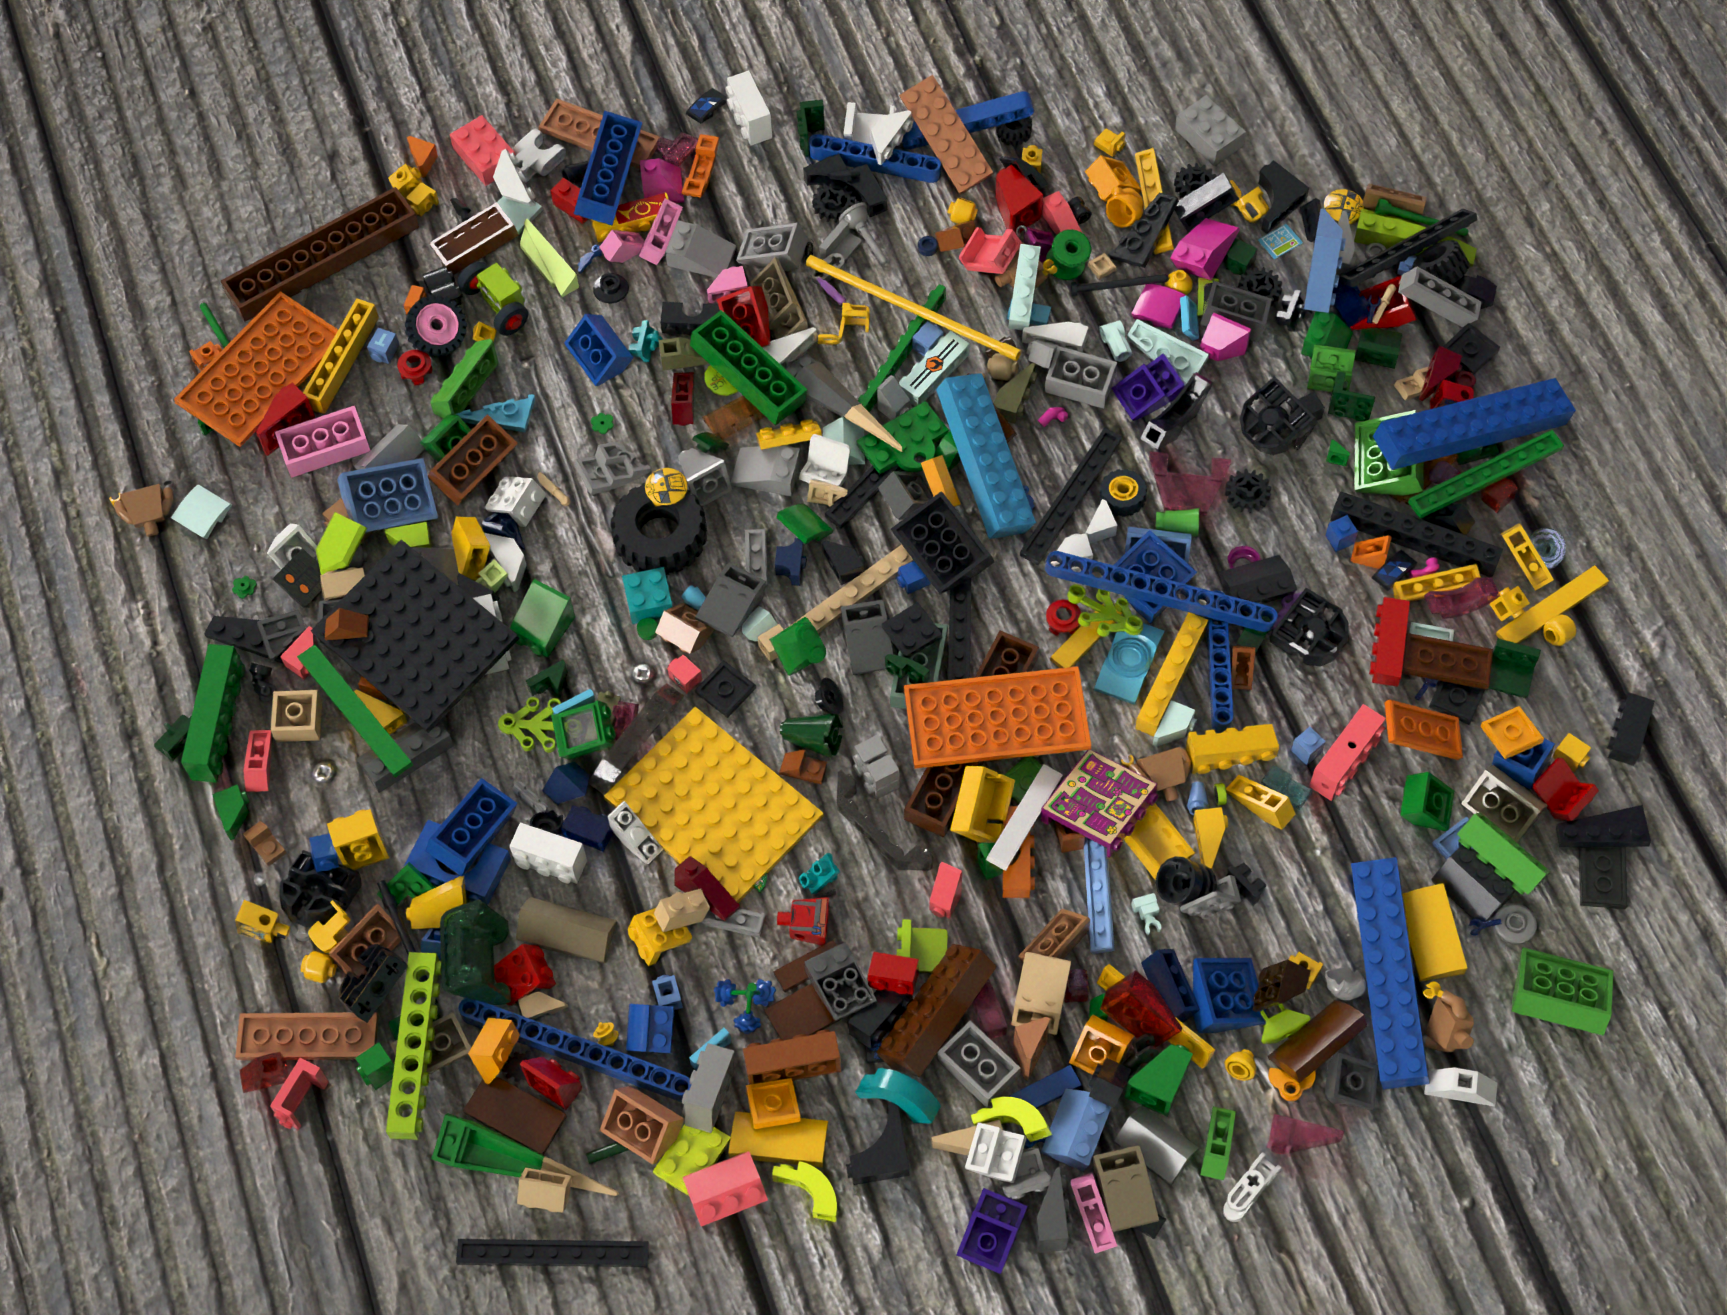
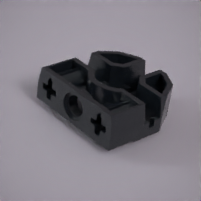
(1272, 396)
(1311, 607)
(313, 887)
(373, 987)

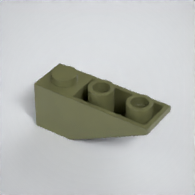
(679, 354)
(1014, 393)

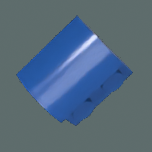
(650, 1028)

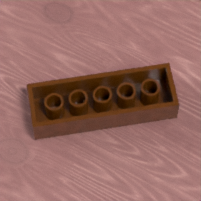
(936, 1009)

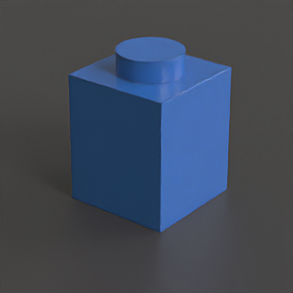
(1341, 533)
(911, 578)
(323, 852)

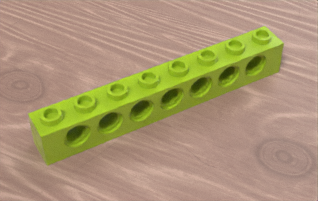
(418, 966)

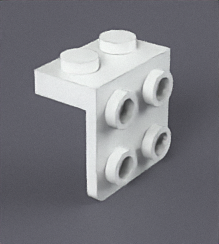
(826, 461)
(516, 497)

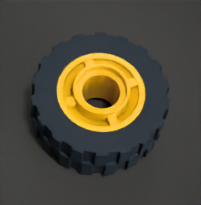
(1128, 482)

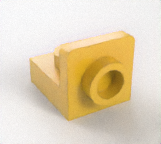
(1110, 142)

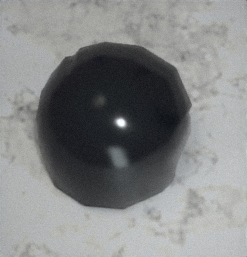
(548, 822)

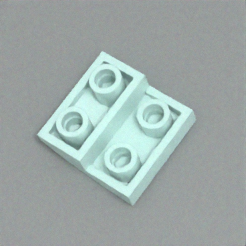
(201, 511)

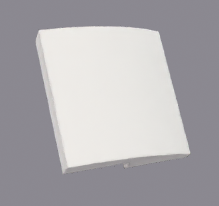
(995, 1152)

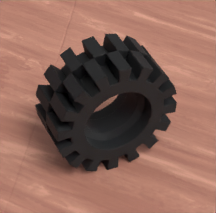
(1015, 136)

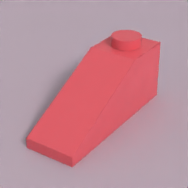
(1058, 213)
(258, 761)
(946, 891)

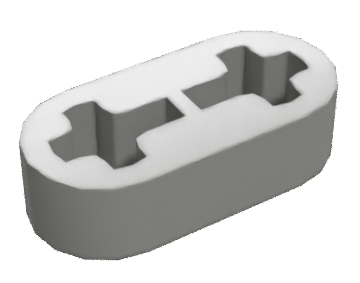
(833, 257)

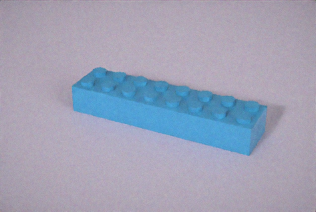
(985, 456)

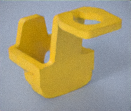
(1255, 199)
(848, 312)
(331, 933)

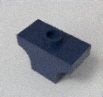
(790, 561)

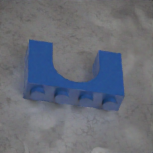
(479, 882)

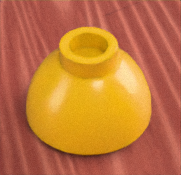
(1180, 281)
(1241, 1065)

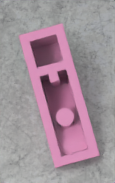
(661, 232)
(1093, 1212)

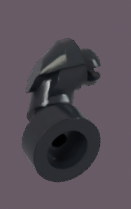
(261, 687)

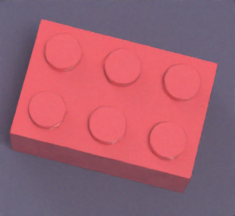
(479, 147)

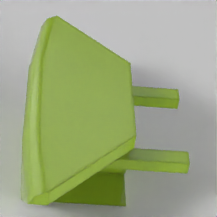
(1282, 1025)

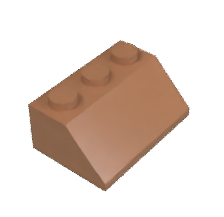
(641, 1123)

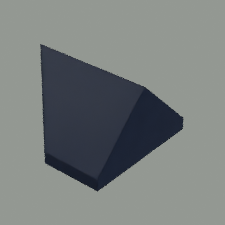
(503, 525)
(566, 783)

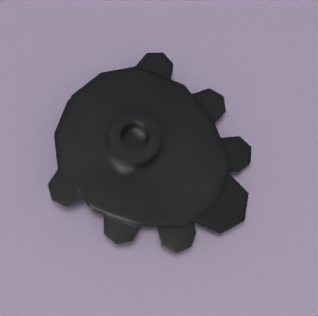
(513, 1066)

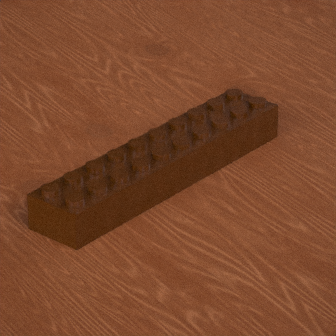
(321, 253)
(938, 790)

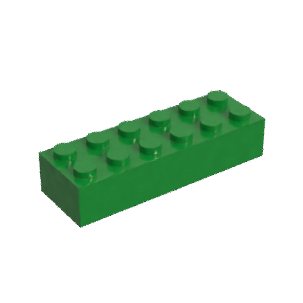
(748, 367)
(213, 713)

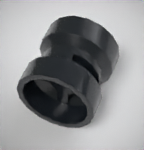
(1079, 210)

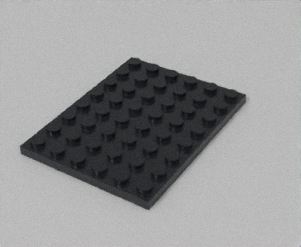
(423, 636)

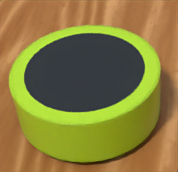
(1220, 794)

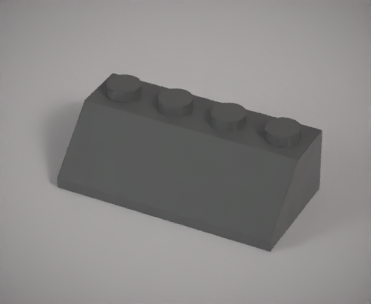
(418, 747)

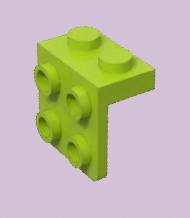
(923, 944)

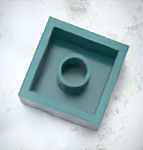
(647, 594)

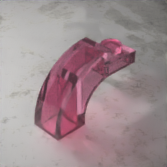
(1462, 600)

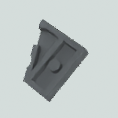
(280, 632)

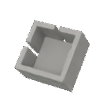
(879, 772)

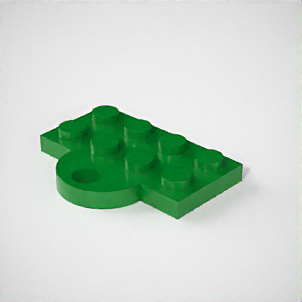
(914, 431)

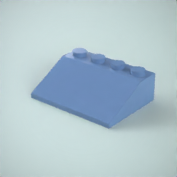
(1324, 264)
(388, 495)

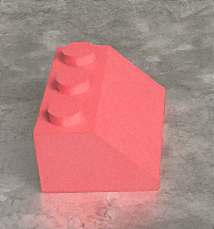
(725, 1188)

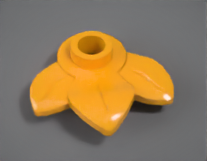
(1283, 1081)

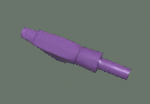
(831, 291)
(1286, 606)

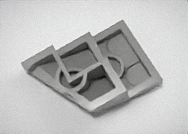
(609, 468)

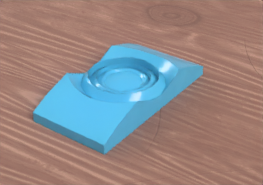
(1128, 663)

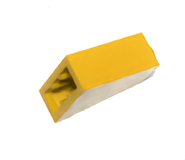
(469, 546)
(387, 715)
(429, 907)

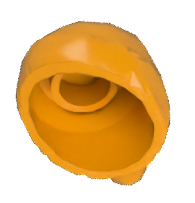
(1124, 207)

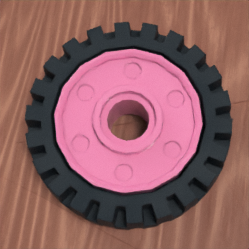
(446, 314)

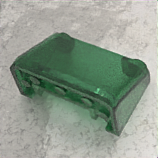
(468, 952)

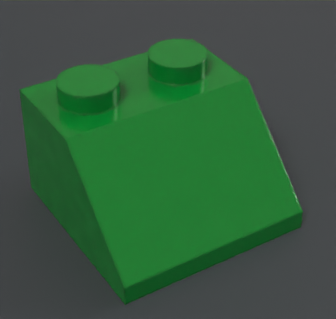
(1326, 330)
(445, 436)
(1427, 801)

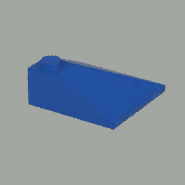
(1153, 558)
(1225, 994)

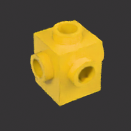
(405, 179)
(1513, 600)

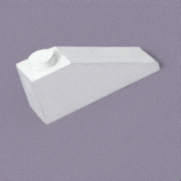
(1065, 334)
(791, 347)

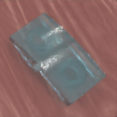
(1283, 783)

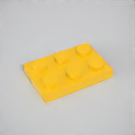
(787, 434)

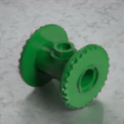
(1069, 253)

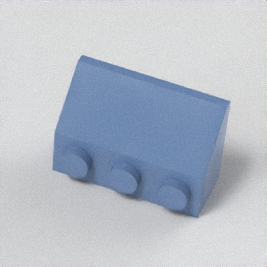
(1178, 542)
(1076, 1129)

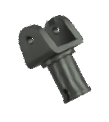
(1141, 1052)

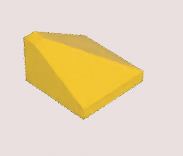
(483, 332)

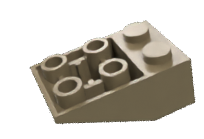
(1125, 1188)

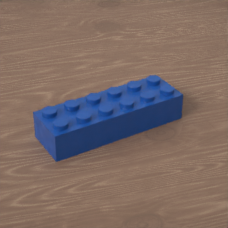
(608, 168)

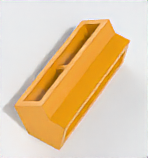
(939, 479)

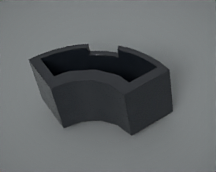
(1479, 288)

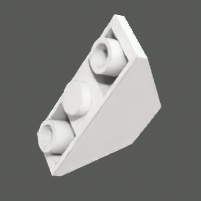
(889, 133)
(512, 181)
(509, 557)
(633, 833)
(1462, 1086)

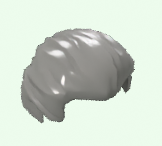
(1345, 983)

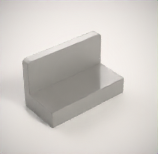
(840, 242)

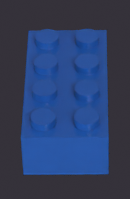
(471, 827)

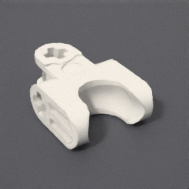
(534, 160)
(1249, 1188)

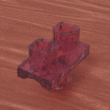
(625, 714)

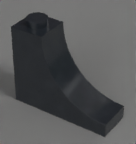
(1284, 192)
(885, 1158)

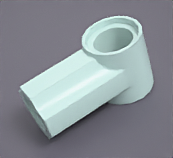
(1114, 336)

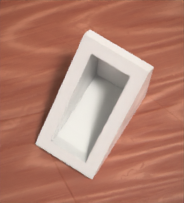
(1102, 525)

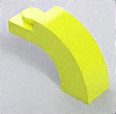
(1017, 1112)
(814, 1183)

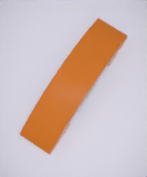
(702, 166)

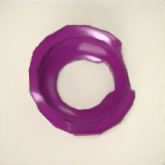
(1242, 552)

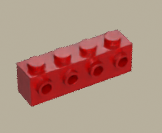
(1390, 641)

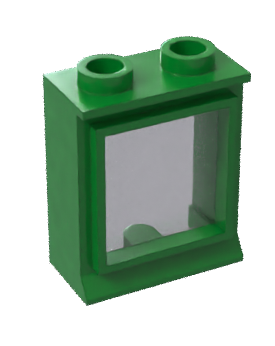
(583, 730)

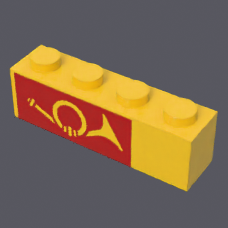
(631, 217)

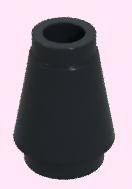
(574, 171)

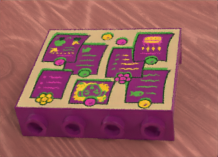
(1100, 800)

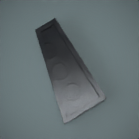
(1145, 233)
(238, 633)
(1610, 829)

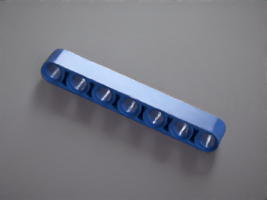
(981, 116)
(856, 154)
(1219, 671)

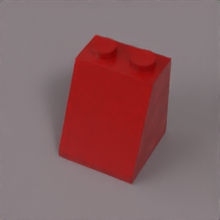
(1017, 199)

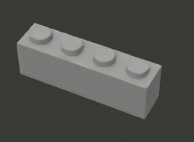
(1439, 296)

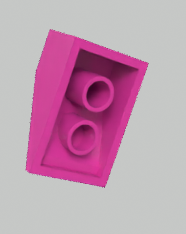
(1204, 248)

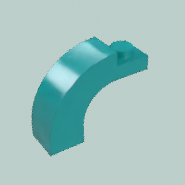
(901, 1090)

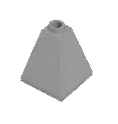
(704, 475)

